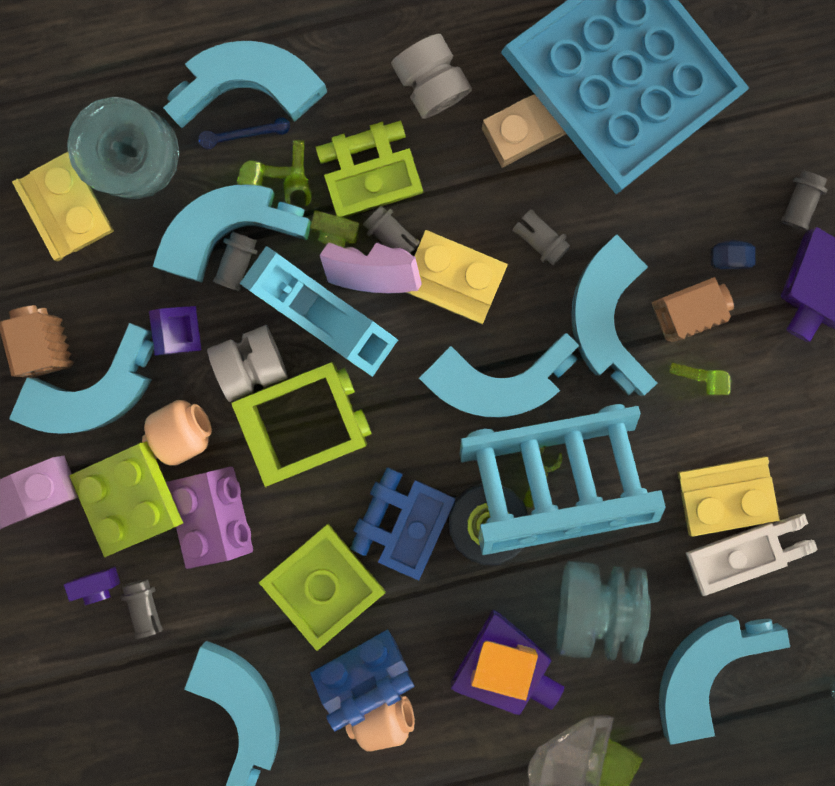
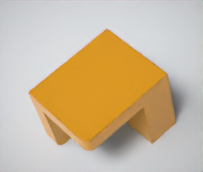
(505, 669)

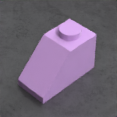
(35, 490)

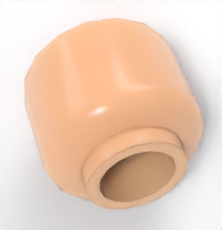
(177, 432)
(384, 726)

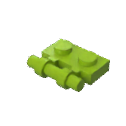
(372, 182)

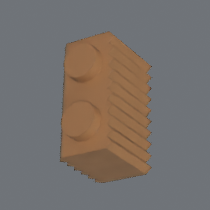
(693, 309)
(34, 342)

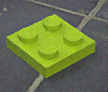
(126, 499)
(322, 587)

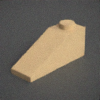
(520, 130)

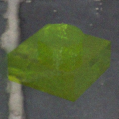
(334, 229)
(619, 765)

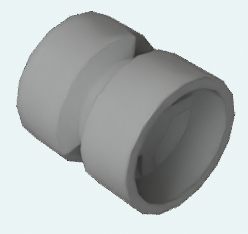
(430, 74)
(247, 363)

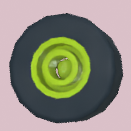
(469, 513)

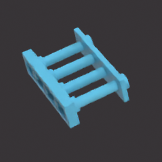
(548, 522)

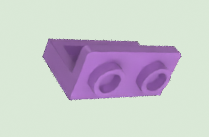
(211, 516)

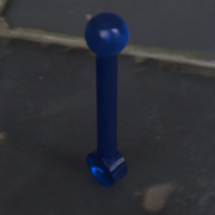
(209, 140)

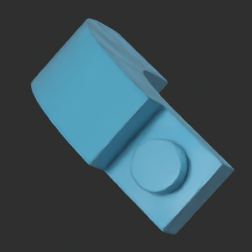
(246, 66)
(210, 217)
(318, 311)
(593, 315)
(488, 396)
(64, 411)
(696, 664)
(248, 700)

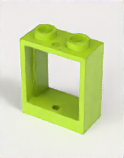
(258, 438)

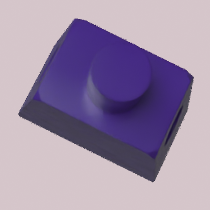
(812, 285)
(501, 631)

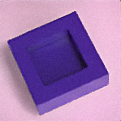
(175, 330)
(92, 586)

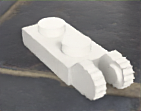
(746, 555)

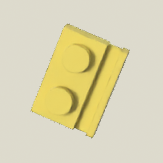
(62, 207)
(457, 277)
(728, 496)

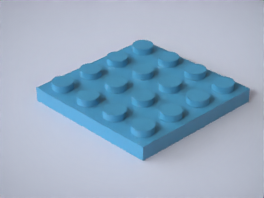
(624, 79)

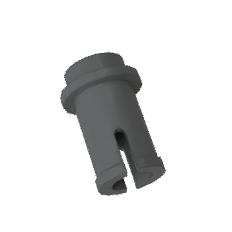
(804, 200)
(389, 230)
(544, 239)
(235, 260)
(142, 608)

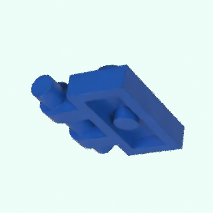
(415, 530)
(362, 680)

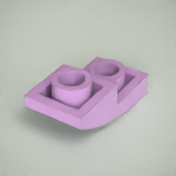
(379, 272)

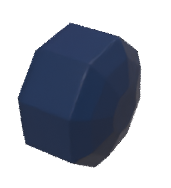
(733, 255)

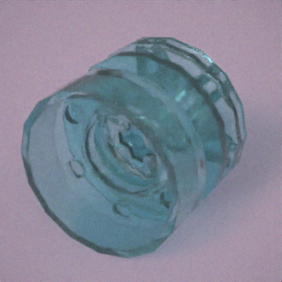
(98, 143)
(602, 612)

